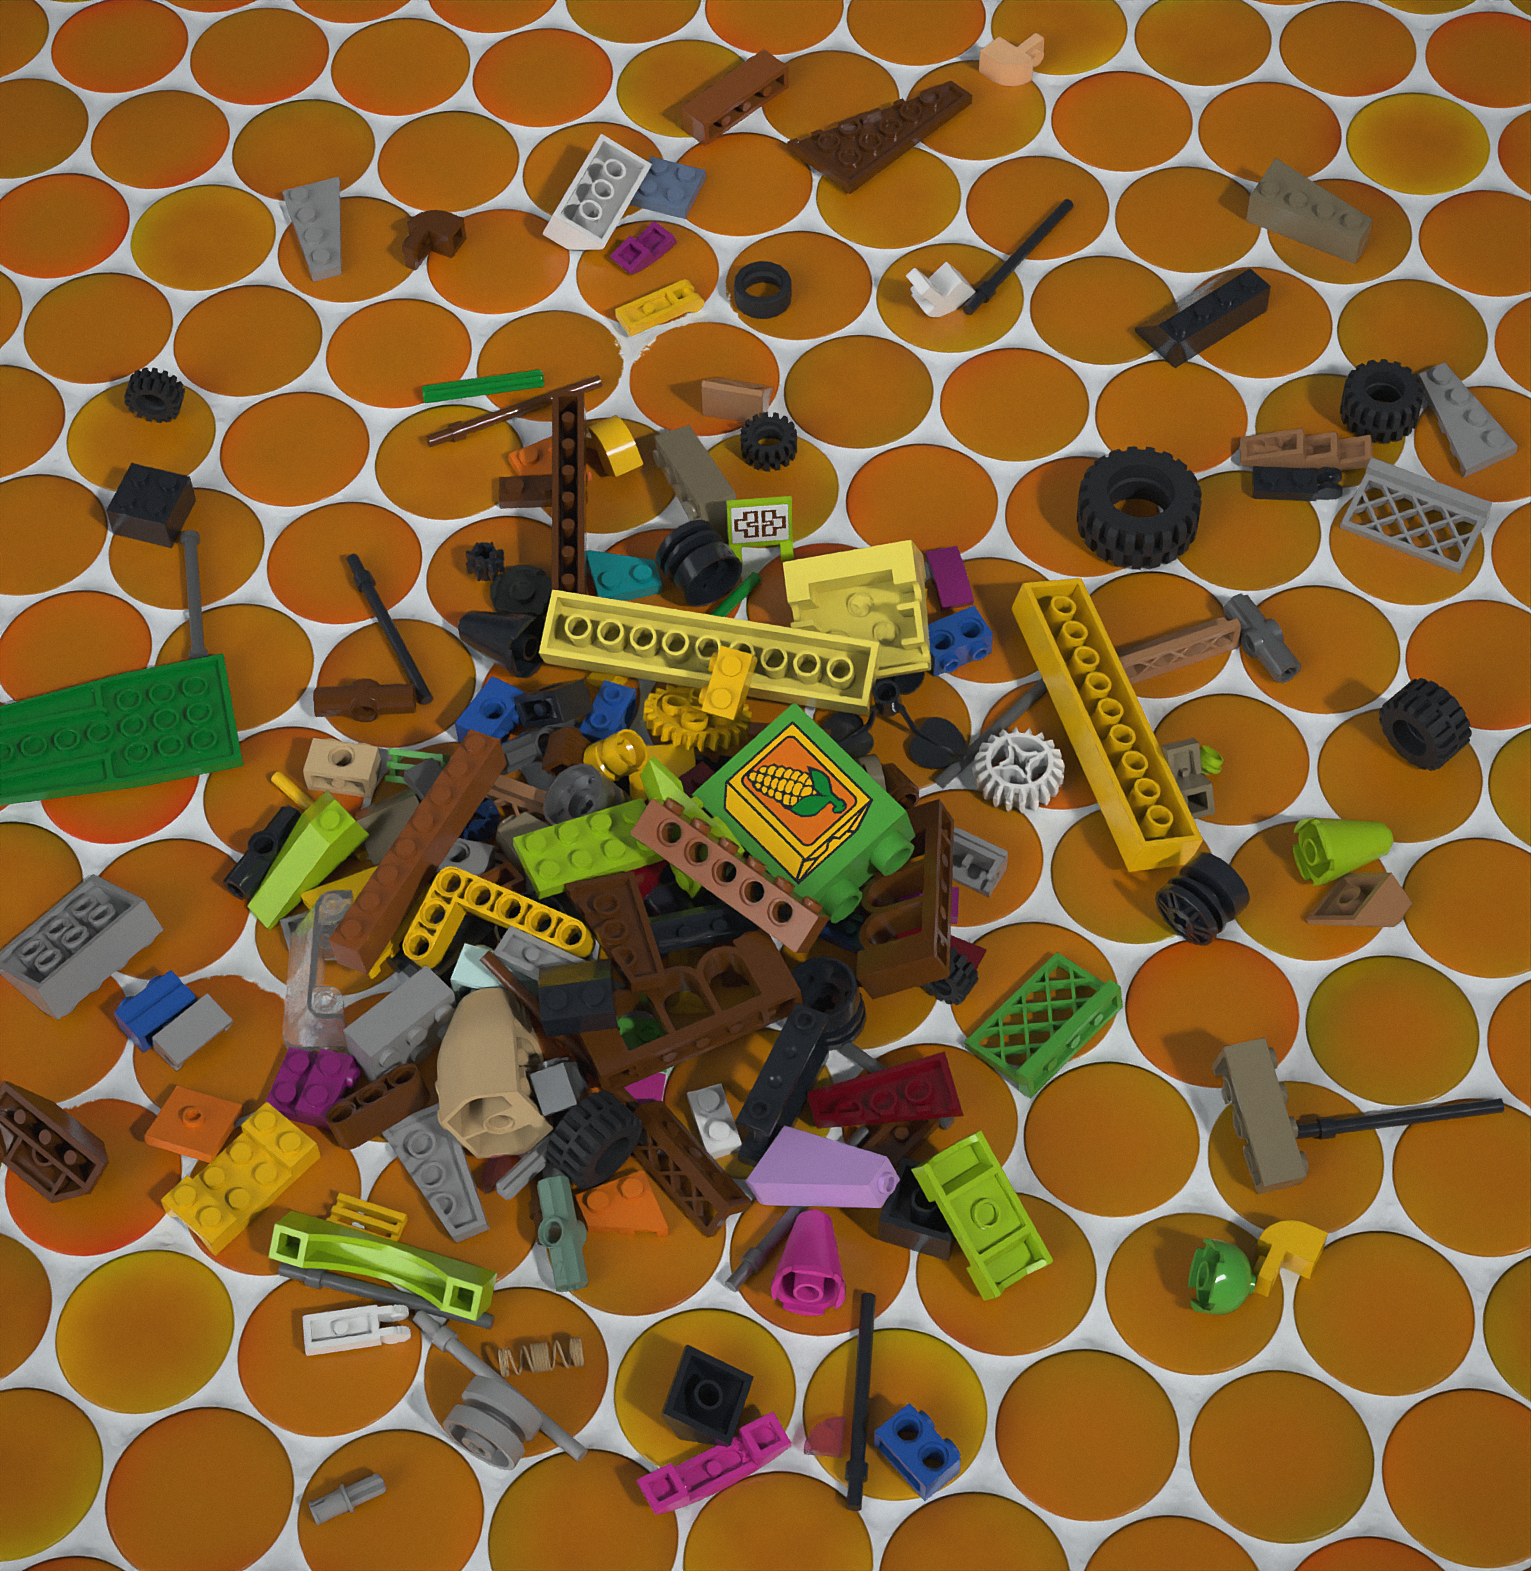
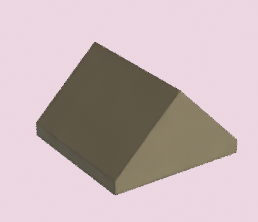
(386, 821)

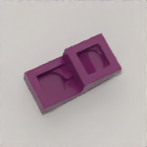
(641, 252)
(949, 578)

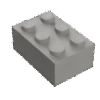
(402, 1025)

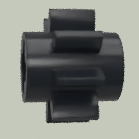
(485, 561)

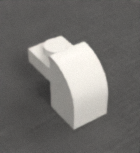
(941, 292)

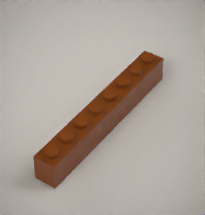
(417, 852)

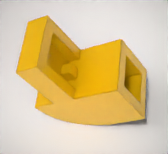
(614, 446)
(1289, 1246)

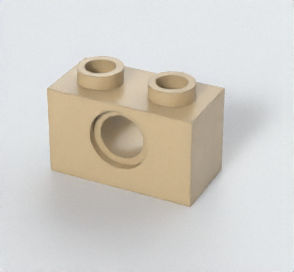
(356, 778)

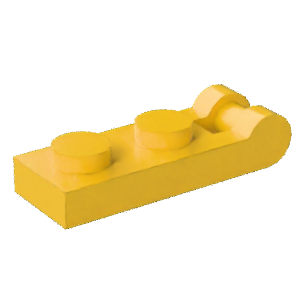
(659, 307)

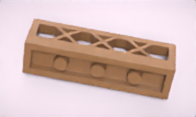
(1180, 649)

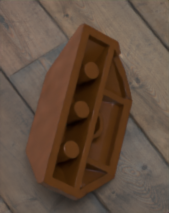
(48, 1145)

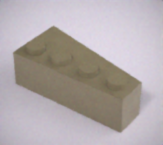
(1308, 213)
(694, 477)
(1261, 1115)

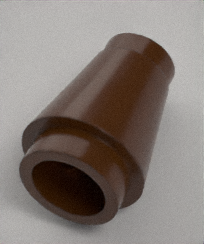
(900, 786)

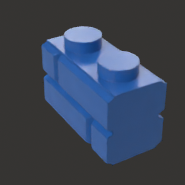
(153, 1008)

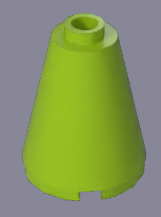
(1338, 846)

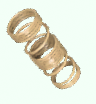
(540, 1357)

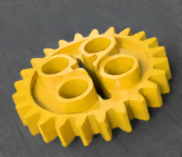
(679, 718)

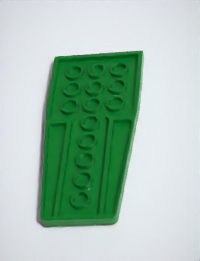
(120, 733)

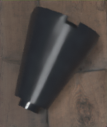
(505, 639)

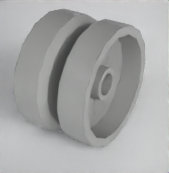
(493, 1423)

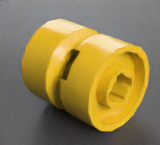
(617, 754)

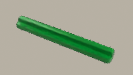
(483, 386)

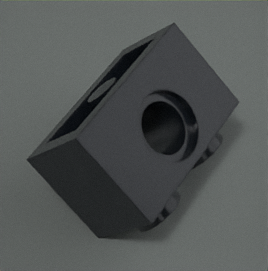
(553, 703)

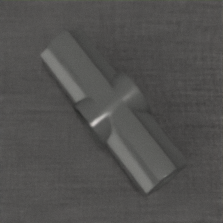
(1262, 638)
(530, 745)

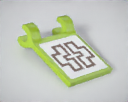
(761, 524)

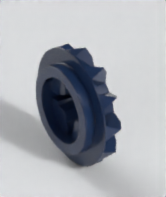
(486, 826)

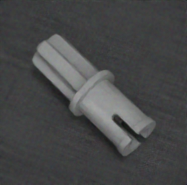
(346, 1498)

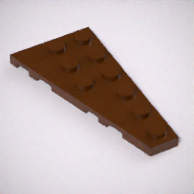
(878, 137)

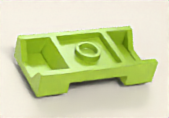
(983, 1214)

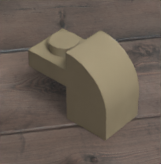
(1185, 766)

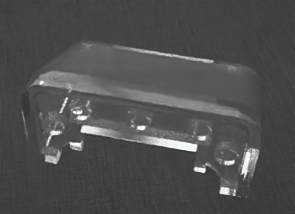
(312, 1010)

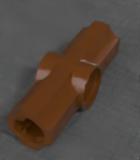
(364, 700)

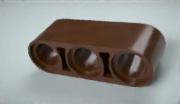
(378, 1106)

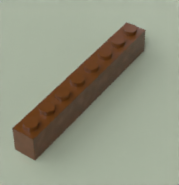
(569, 492)

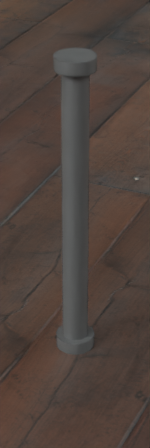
(190, 540)

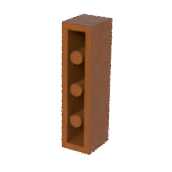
(734, 97)

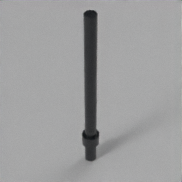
(987, 289)
(366, 584)
(1328, 1127)
(856, 1468)

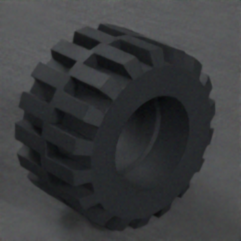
(1386, 383)
(1425, 724)
(594, 1139)

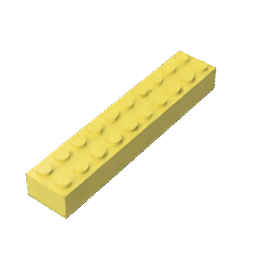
(678, 647)

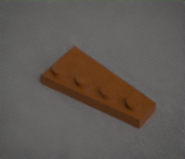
(621, 926)

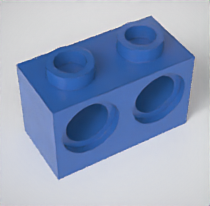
(952, 637)
(612, 711)
(909, 1456)

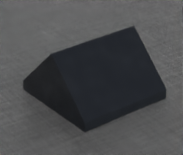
(705, 1398)

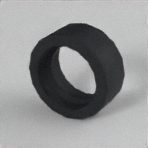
(762, 273)

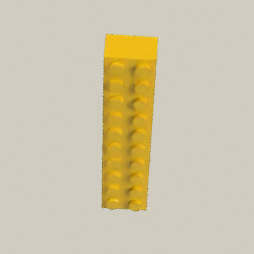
(1106, 725)

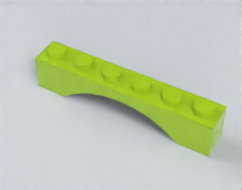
(439, 1279)

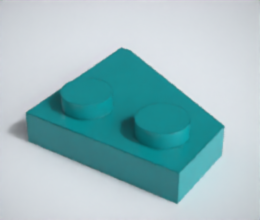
(623, 576)

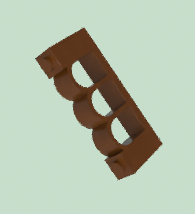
(752, 957)
(921, 957)

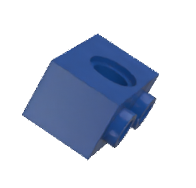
(492, 701)

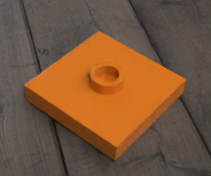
(193, 1124)

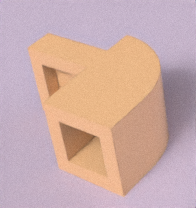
(1011, 64)

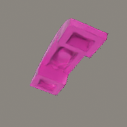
(715, 1468)

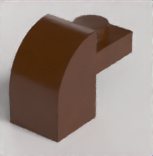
(433, 232)

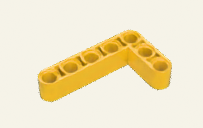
(496, 910)

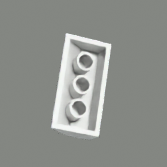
(597, 197)

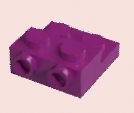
(312, 1084)

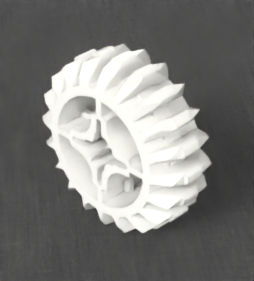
(1012, 779)

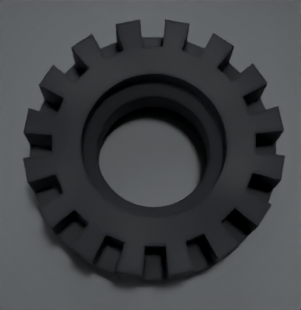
(154, 395)
(768, 428)
(958, 984)

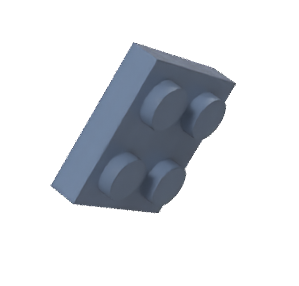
(669, 188)

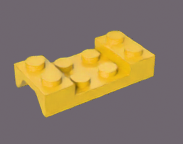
(242, 1178)

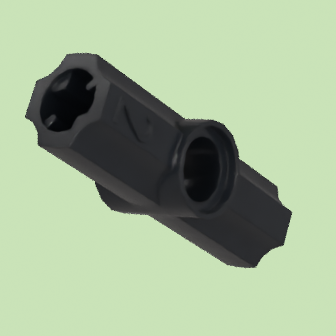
(254, 865)

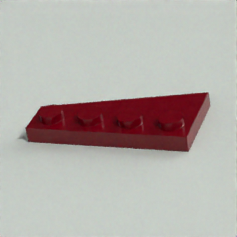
(896, 1094)

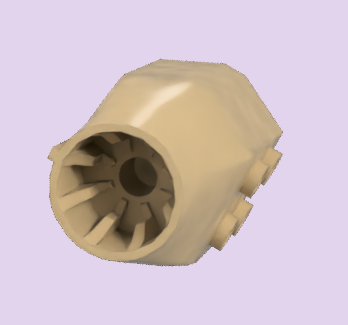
(486, 1076)

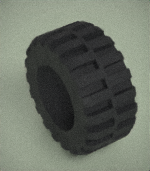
(1138, 476)

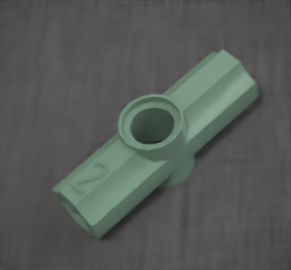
(562, 1234)

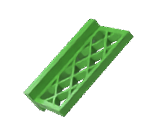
(1070, 1033)

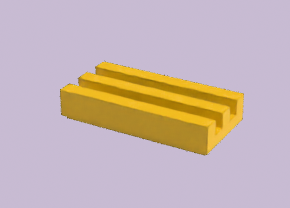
(371, 1209)

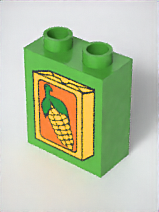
(809, 813)

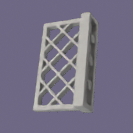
(1420, 492)

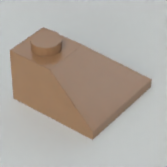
(1362, 902)

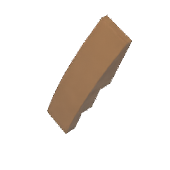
(1296, 450)

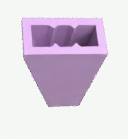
(820, 1172)

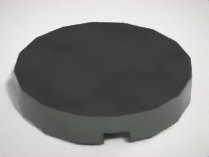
(521, 590)

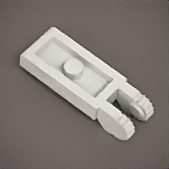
(353, 1328)

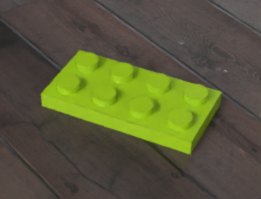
(584, 848)

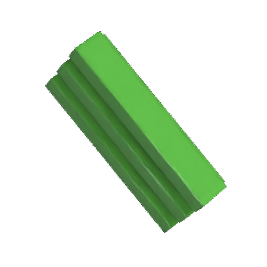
(396, 765)

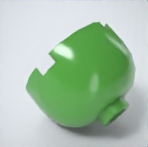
(1220, 1277)

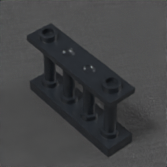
(687, 922)
(783, 1082)

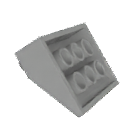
(78, 945)

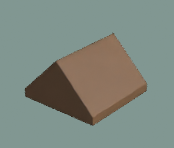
(734, 399)

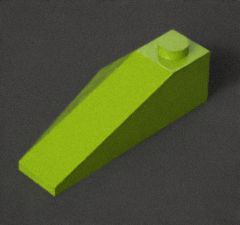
(662, 783)
(311, 852)

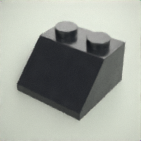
(577, 998)

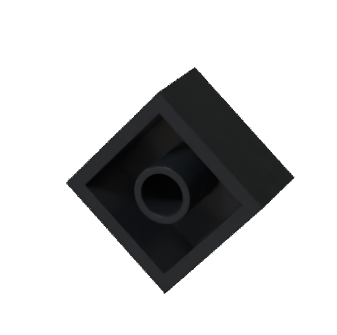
(151, 505)
(913, 1220)

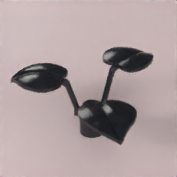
(934, 747)

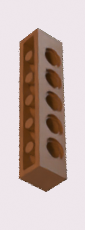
(655, 831)

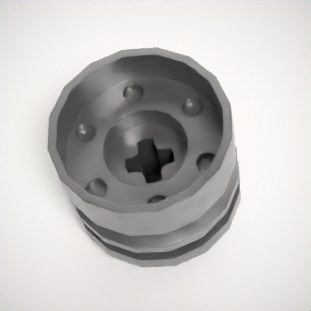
(580, 792)

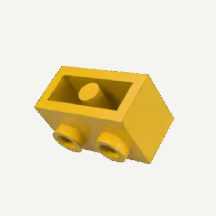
(729, 683)

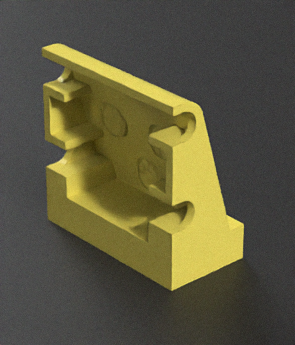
(866, 596)

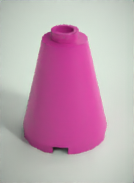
(810, 1267)

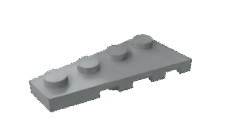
(317, 224)
(1470, 428)
(440, 1171)

